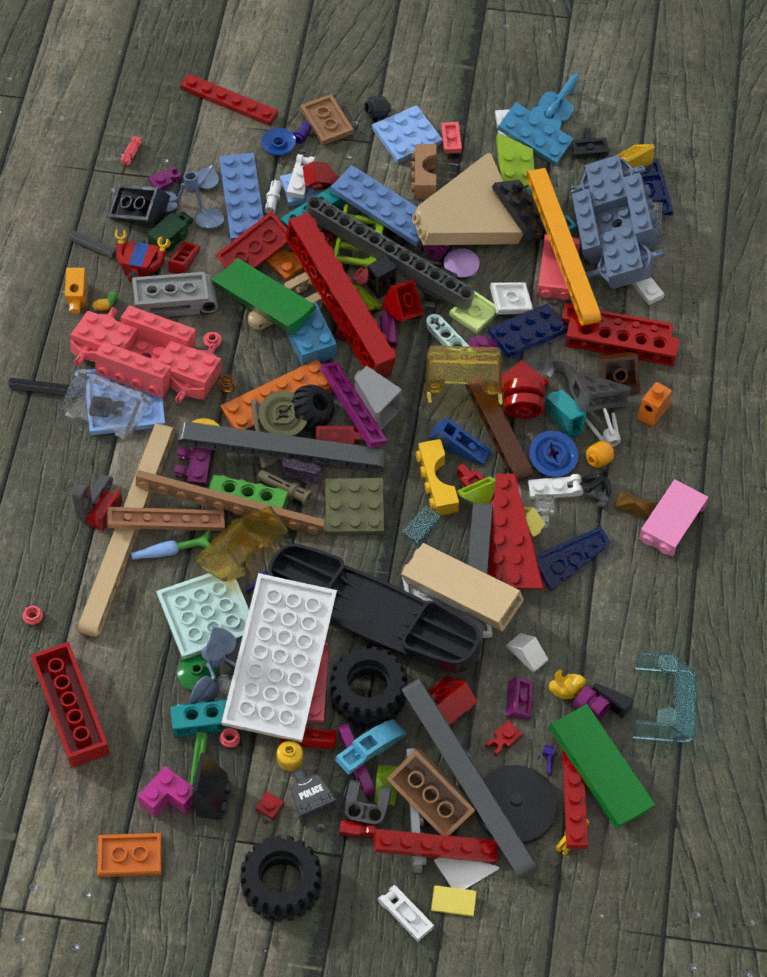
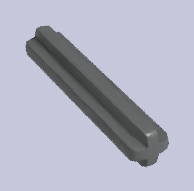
(92, 243)

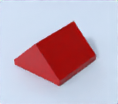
(403, 301)

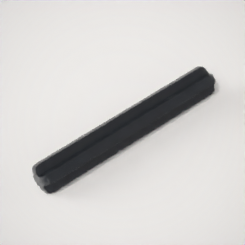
(38, 386)

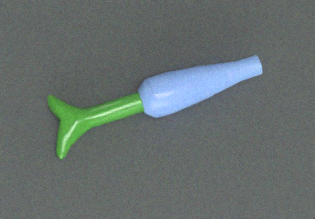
(171, 547)

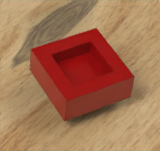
(269, 806)

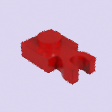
(505, 736)

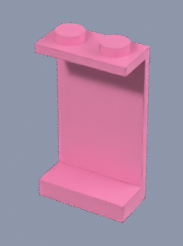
(672, 517)

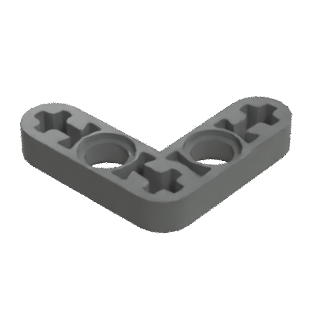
(86, 499)

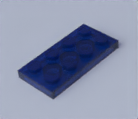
(527, 330)

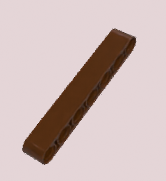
(500, 432)

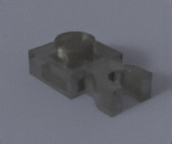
(103, 406)

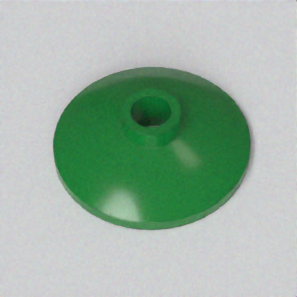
(188, 677)

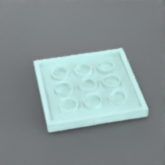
(200, 605)

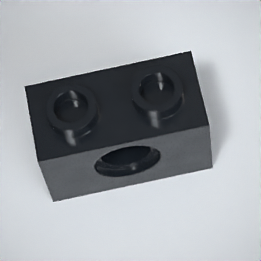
(381, 276)

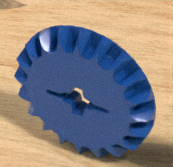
(558, 443)

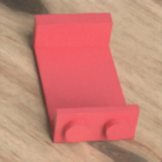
(551, 280)

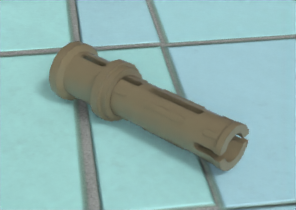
(294, 490)

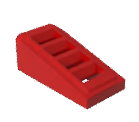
(182, 259)

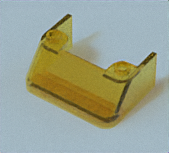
(464, 366)
(238, 541)

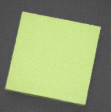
(477, 316)

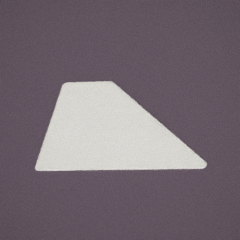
(463, 873)

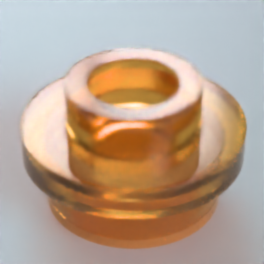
(227, 379)

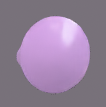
(462, 262)

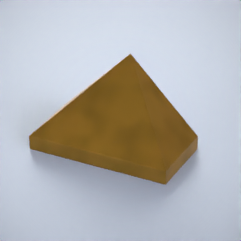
(635, 505)

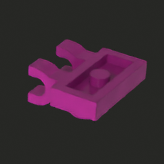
(199, 465)

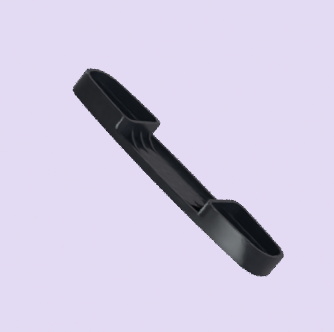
(383, 611)

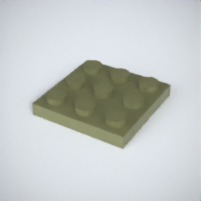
(354, 506)

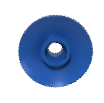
(278, 141)

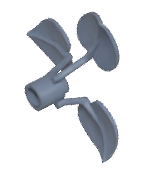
(206, 180)
(219, 644)

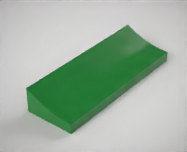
(264, 296)
(602, 766)

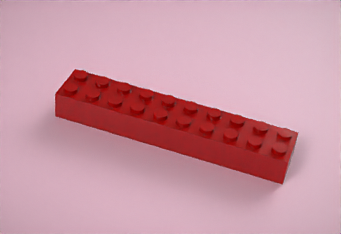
(340, 295)

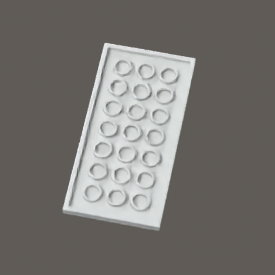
(279, 658)

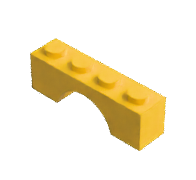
(443, 496)

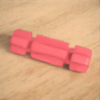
(131, 151)

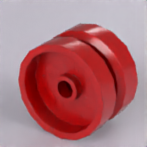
(524, 398)

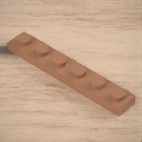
(165, 519)

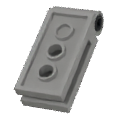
(175, 294)

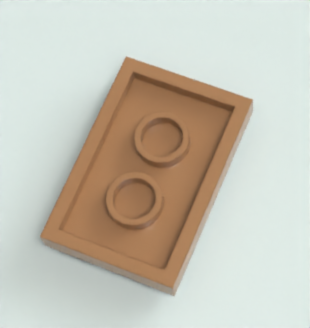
(327, 119)

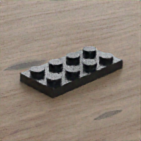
(521, 208)

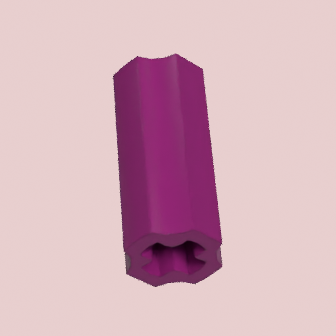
(388, 325)

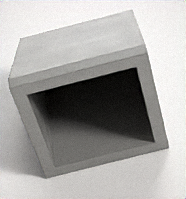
(378, 395)

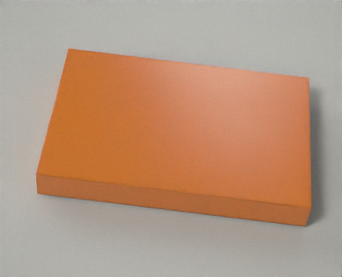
(129, 855)

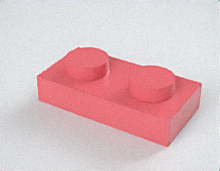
(451, 137)

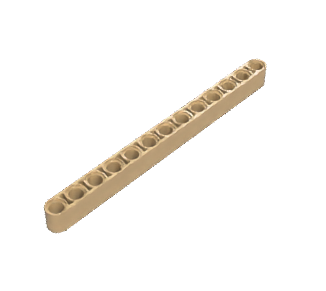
(124, 538)

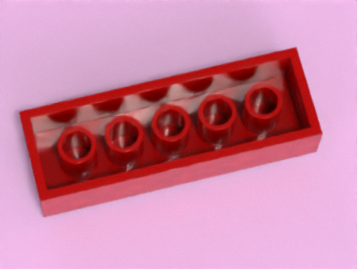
(70, 705)

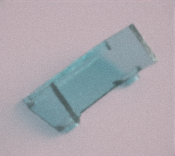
(671, 723)

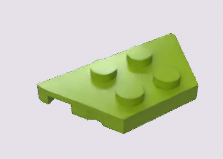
(514, 159)

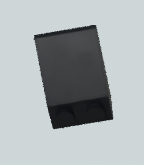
(139, 205)
(210, 789)

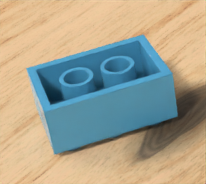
(313, 340)

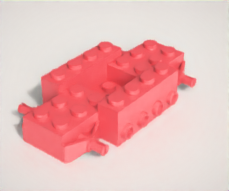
(146, 353)

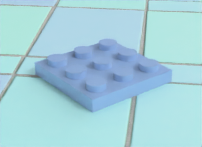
(403, 131)

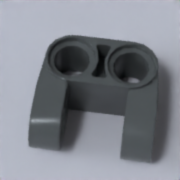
(366, 809)

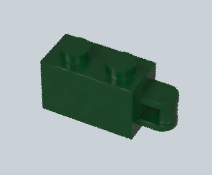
(170, 228)

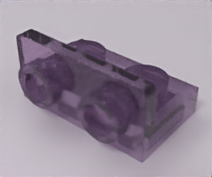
(302, 471)

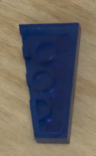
(566, 558)

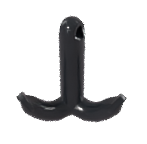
(598, 479)

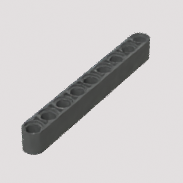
(480, 548)

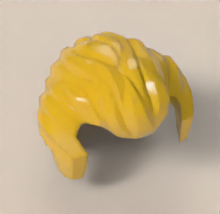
(567, 686)

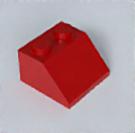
(452, 698)

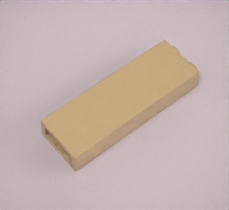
(462, 586)

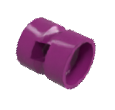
(598, 705)

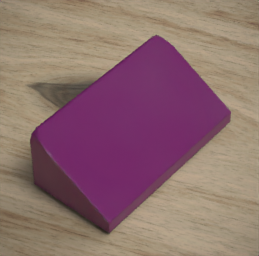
(519, 698)

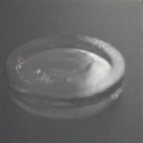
(225, 682)

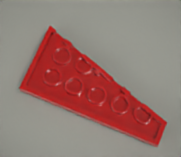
(511, 544)

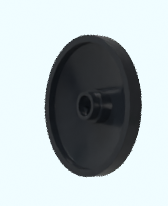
(525, 799)

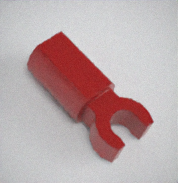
(356, 829)

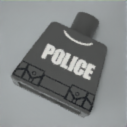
(311, 796)

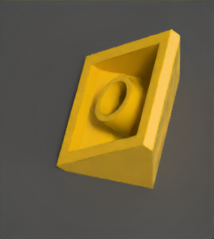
(638, 155)

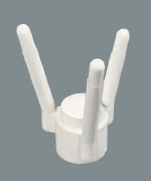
(609, 435)

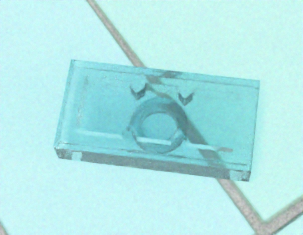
(421, 525)

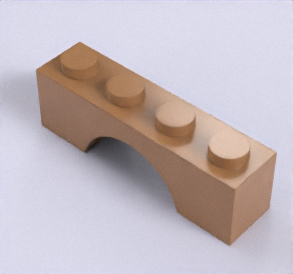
(423, 160)

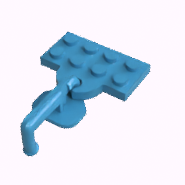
(542, 124)

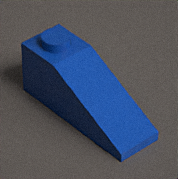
(459, 441)

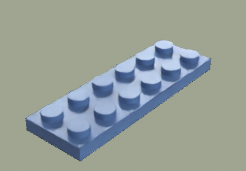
(240, 192)
(377, 202)

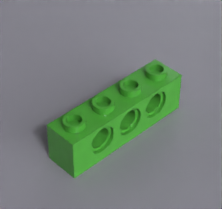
(259, 492)

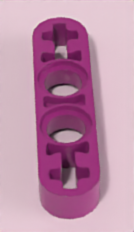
(361, 773)

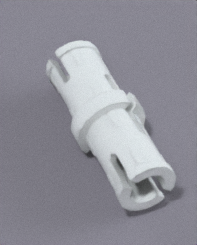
(273, 196)

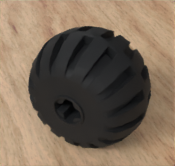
(314, 405)

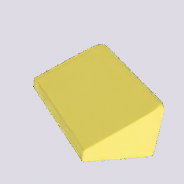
(453, 901)

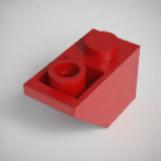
(319, 175)

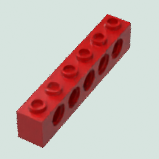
(622, 340)

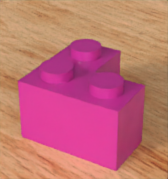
(166, 789)

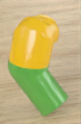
(105, 304)

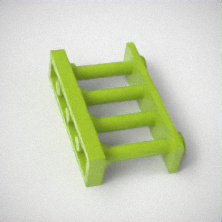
(345, 245)

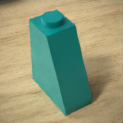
(565, 413)

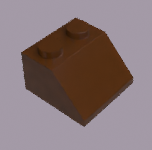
(620, 368)

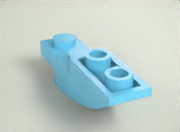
(369, 745)

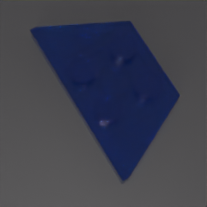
(656, 181)

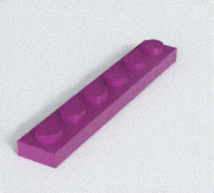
(353, 405)

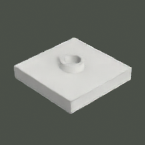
(511, 298)

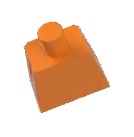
(657, 398)

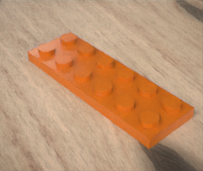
(239, 410)

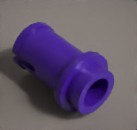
(302, 132)

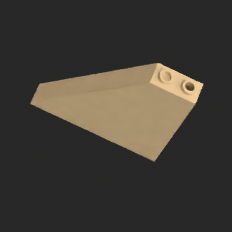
(467, 211)

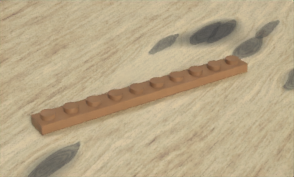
(225, 501)

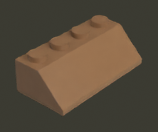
(431, 792)

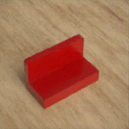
(98, 516)

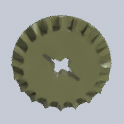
(269, 414)

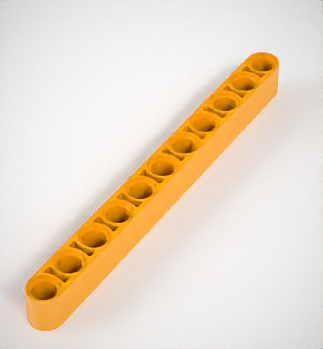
(563, 247)

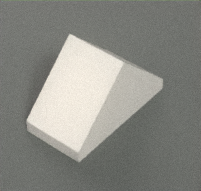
(528, 651)

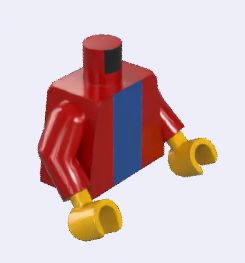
(140, 258)

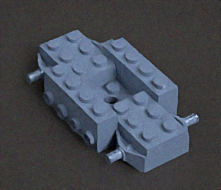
(612, 195)

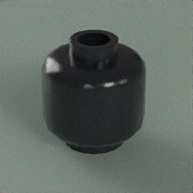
(377, 107)

